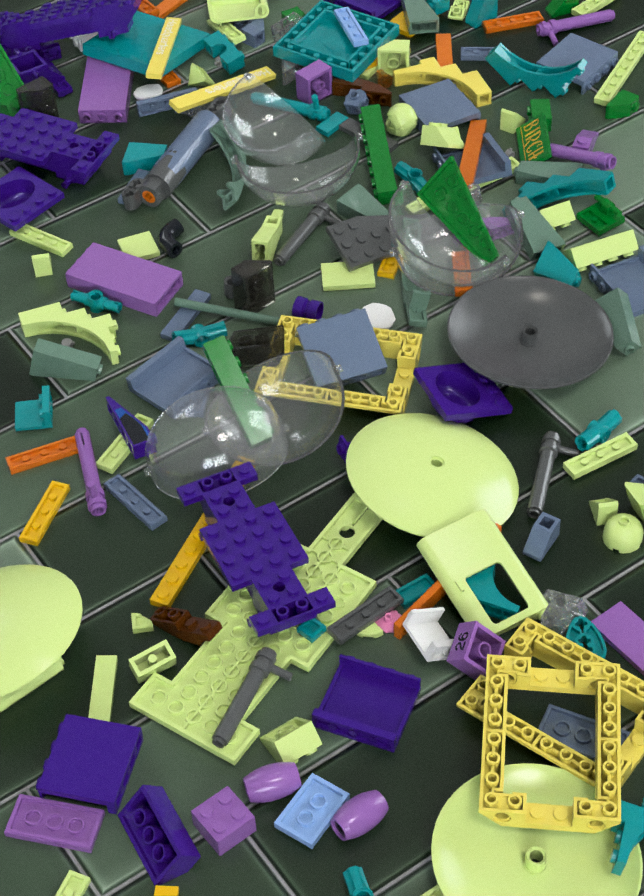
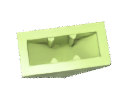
(510, 121)
(42, 265)
(603, 509)

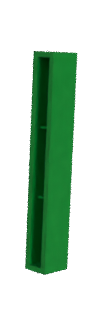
(378, 153)

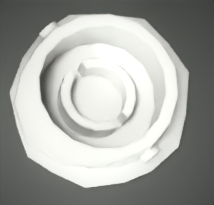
(148, 91)
(380, 315)

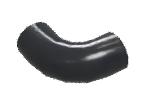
(167, 238)

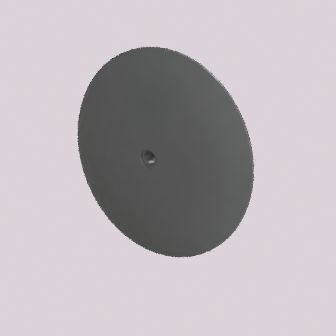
(530, 332)

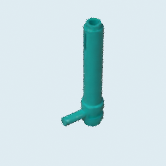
(312, 111)

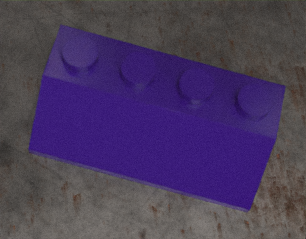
(158, 834)

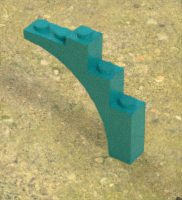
(535, 76)
(559, 187)
(627, 834)

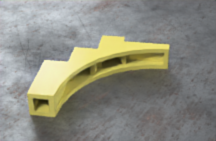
(431, 72)

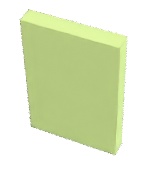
(337, 277)

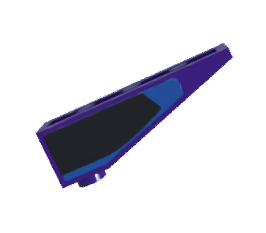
(132, 430)

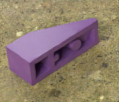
(585, 140)

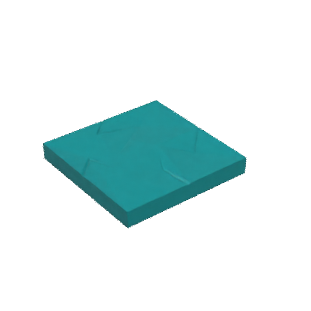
(323, 38)
(136, 47)

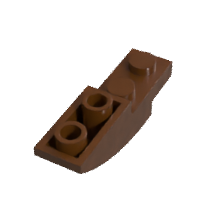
(376, 93)
(184, 626)

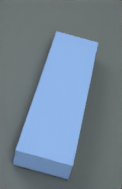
(351, 27)

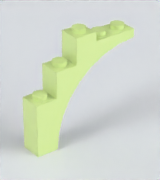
(77, 323)

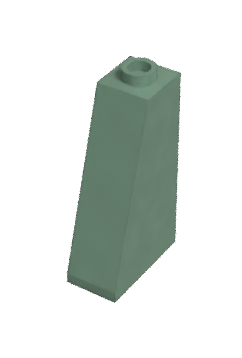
(419, 17)
(542, 170)
(359, 203)
(536, 229)
(619, 310)
(64, 362)

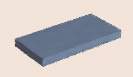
(572, 730)

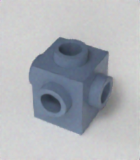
(355, 100)

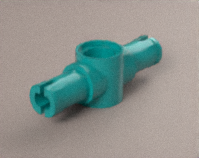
(96, 301)

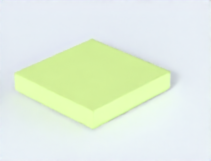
(139, 245)

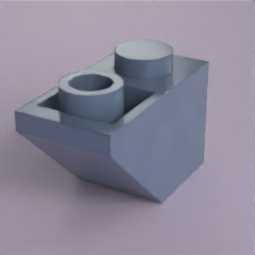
(254, 33)
(542, 536)

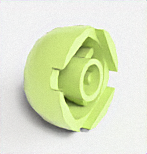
(623, 533)

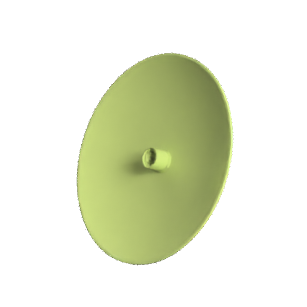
(429, 472)
(36, 622)
(489, 859)

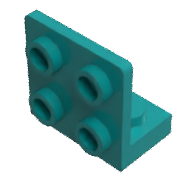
(35, 413)

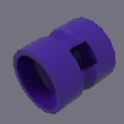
(307, 309)

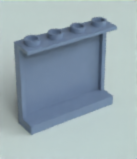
(574, 48)
(440, 104)
(492, 162)
(627, 276)
(348, 341)
(171, 375)

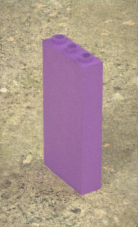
(105, 93)
(125, 279)

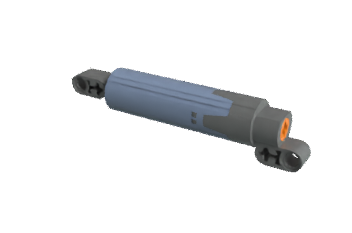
(176, 160)

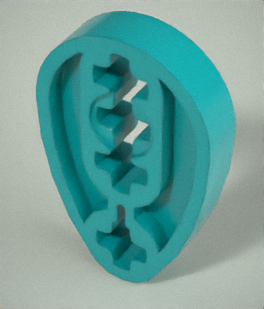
(590, 635)

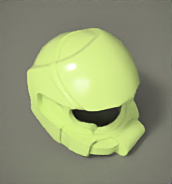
(401, 120)

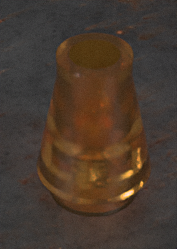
(383, 78)

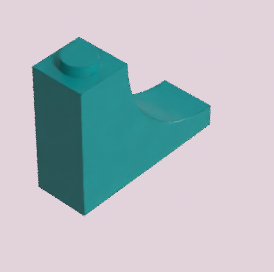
(488, 595)

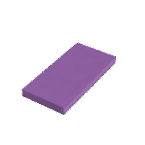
(624, 633)
(55, 823)

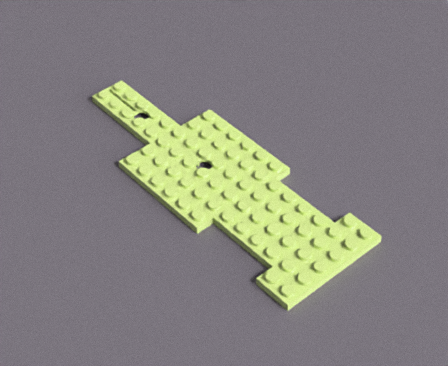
(210, 679)

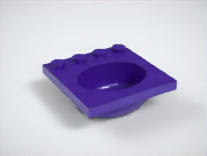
(25, 198)
(461, 392)

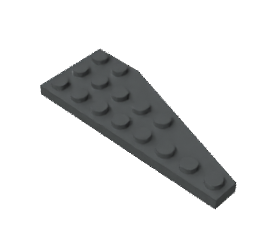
(361, 240)

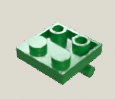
(601, 216)

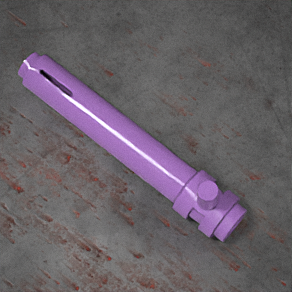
(553, 26)
(597, 159)
(94, 493)

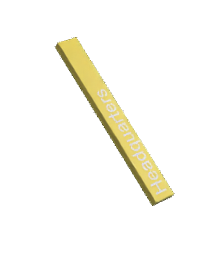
(163, 48)
(216, 90)

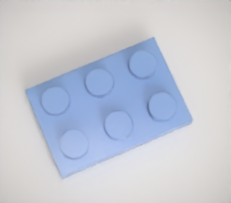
(311, 810)

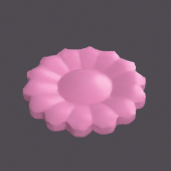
(386, 623)

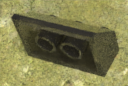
(38, 96)
(253, 285)
(257, 344)

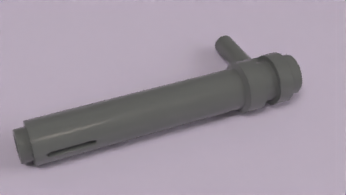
(314, 218)
(548, 451)
(258, 671)

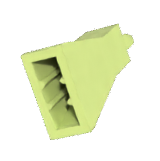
(267, 237)

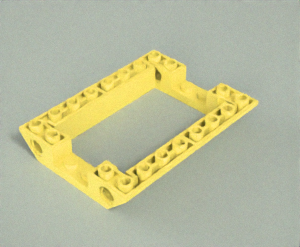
(394, 345)
(561, 653)
(588, 679)

